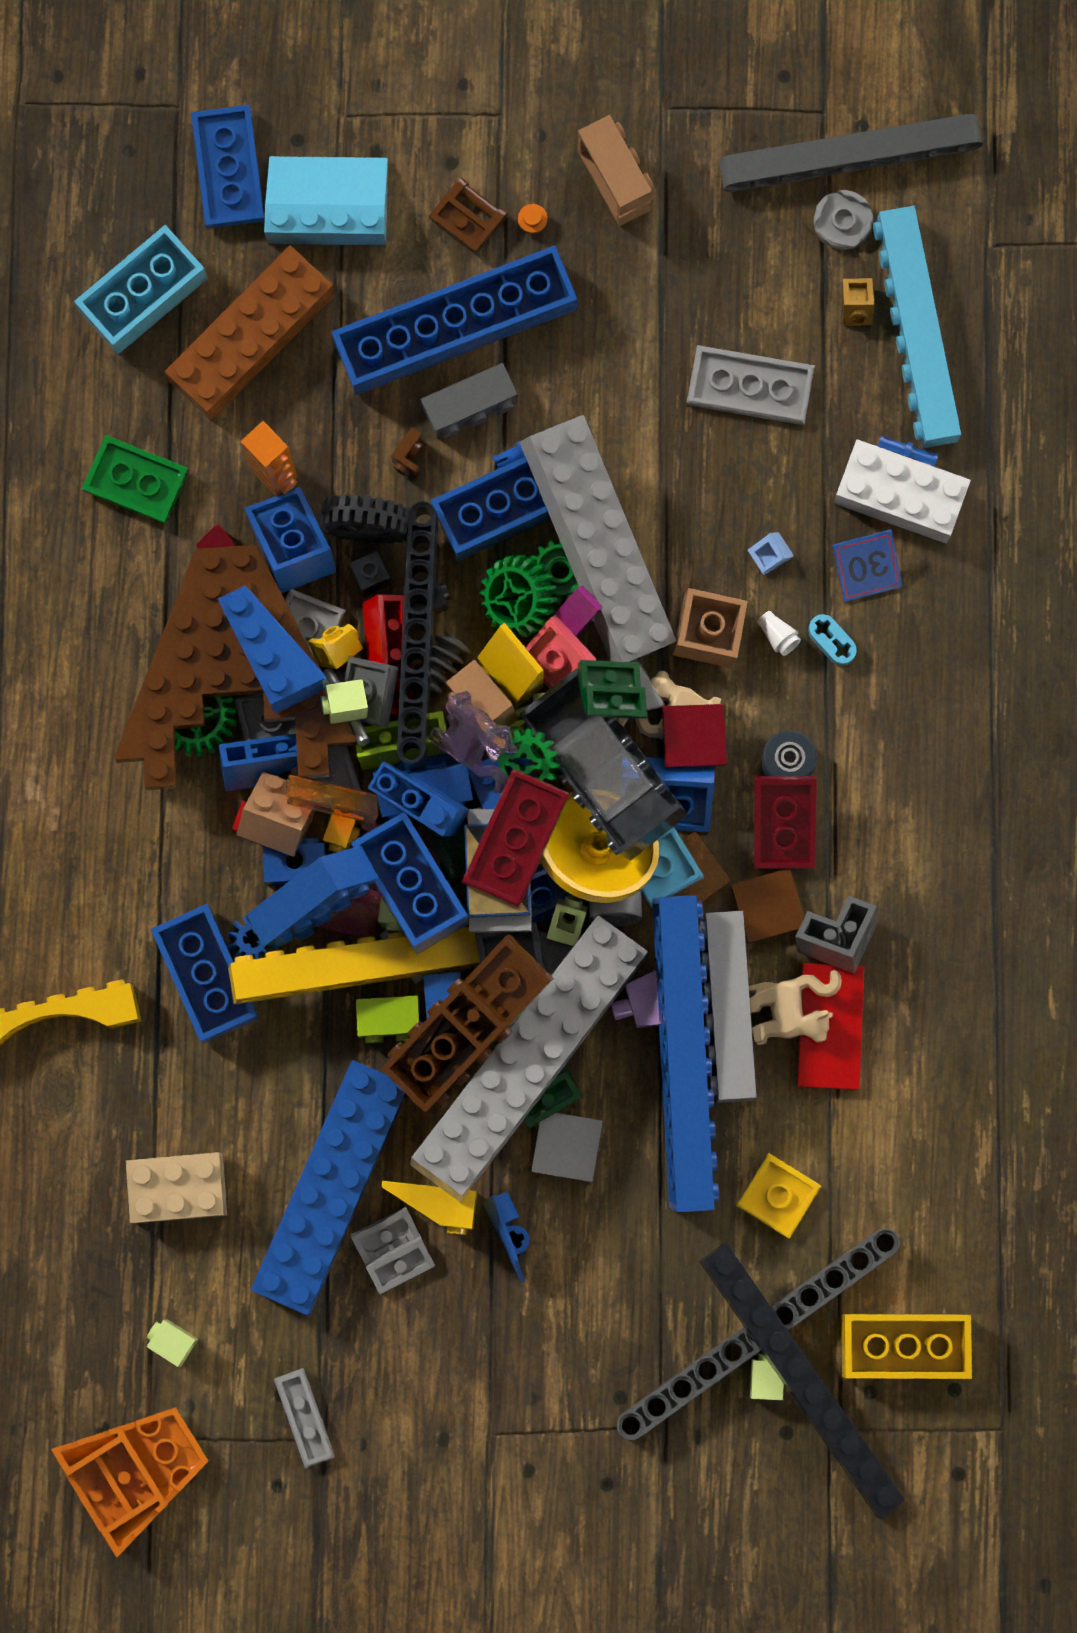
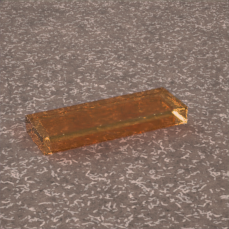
(331, 799)

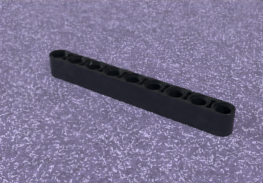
(419, 649)

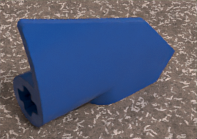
(501, 1213)

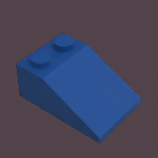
(290, 540)

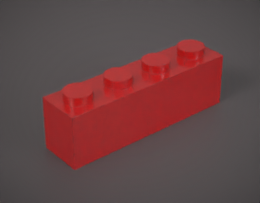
(384, 637)

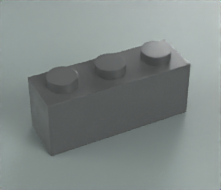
(470, 401)

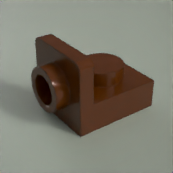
(408, 448)

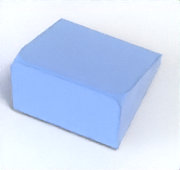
(770, 552)

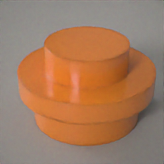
(532, 218)

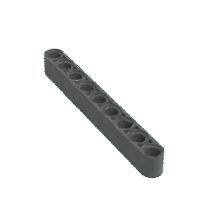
(850, 152)

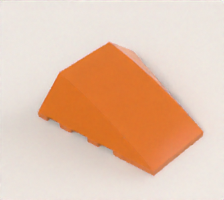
(131, 1473)

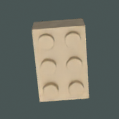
(176, 1187)

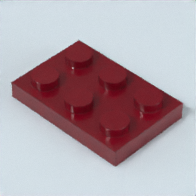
(785, 821)

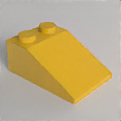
(511, 667)
(437, 1205)

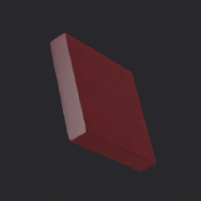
(694, 735)

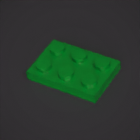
(135, 479)

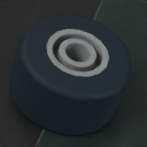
(776, 763)

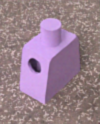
(641, 1002)

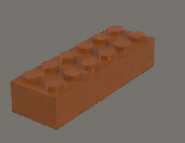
(250, 333)

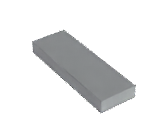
(304, 1417)

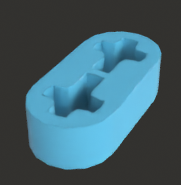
(837, 635)

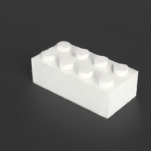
(902, 491)

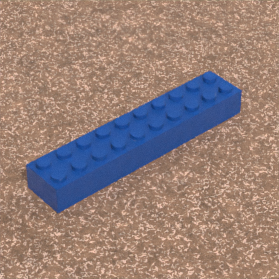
(684, 1053)

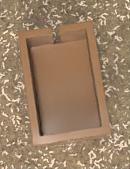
(615, 169)

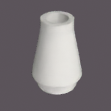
(780, 635)

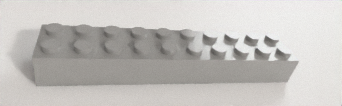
(528, 1059)

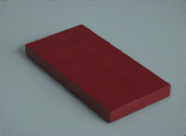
(516, 838)

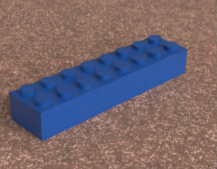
(455, 320)
(330, 1188)

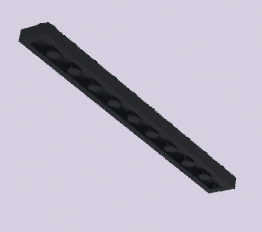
(801, 1380)

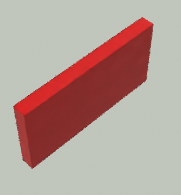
(838, 1058)

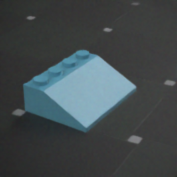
(326, 201)

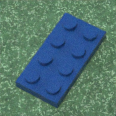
(227, 166)

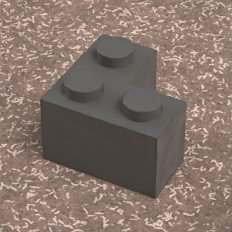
(839, 941)

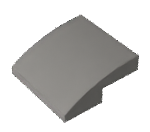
(392, 1250)

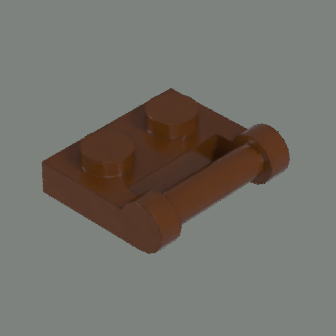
(462, 222)

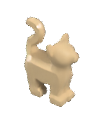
(674, 696)
(786, 1008)

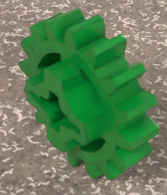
(528, 749)

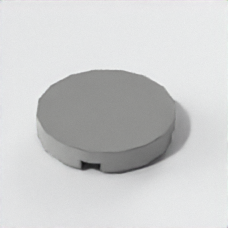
(843, 220)

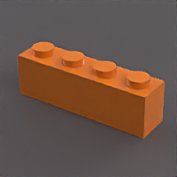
(270, 459)

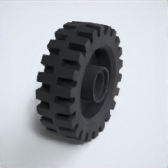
(364, 519)

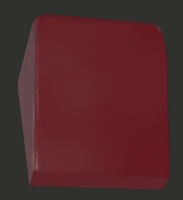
(215, 538)

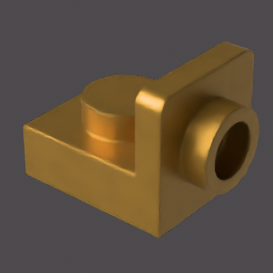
(857, 301)

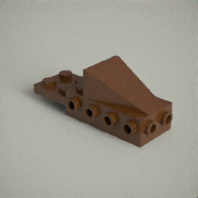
(466, 1025)

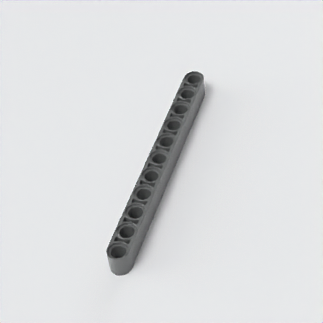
(742, 1337)

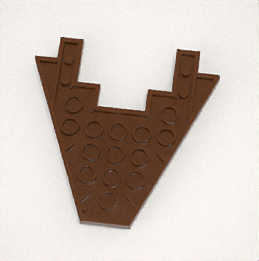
(204, 659)

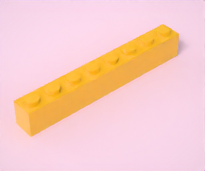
(347, 965)

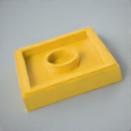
(778, 1195)

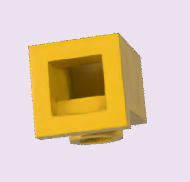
(336, 646)
(341, 833)

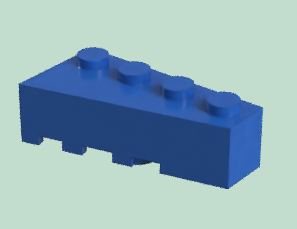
(275, 658)

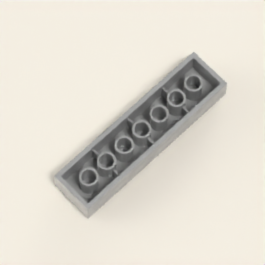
(598, 539)

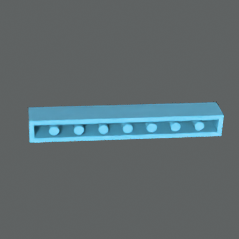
(918, 327)

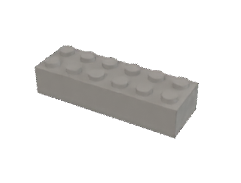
(728, 1006)

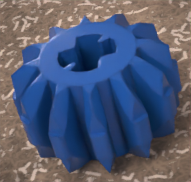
(241, 936)

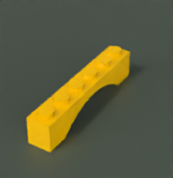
(109, 1006)

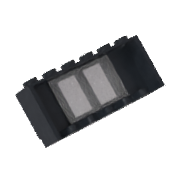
(604, 770)

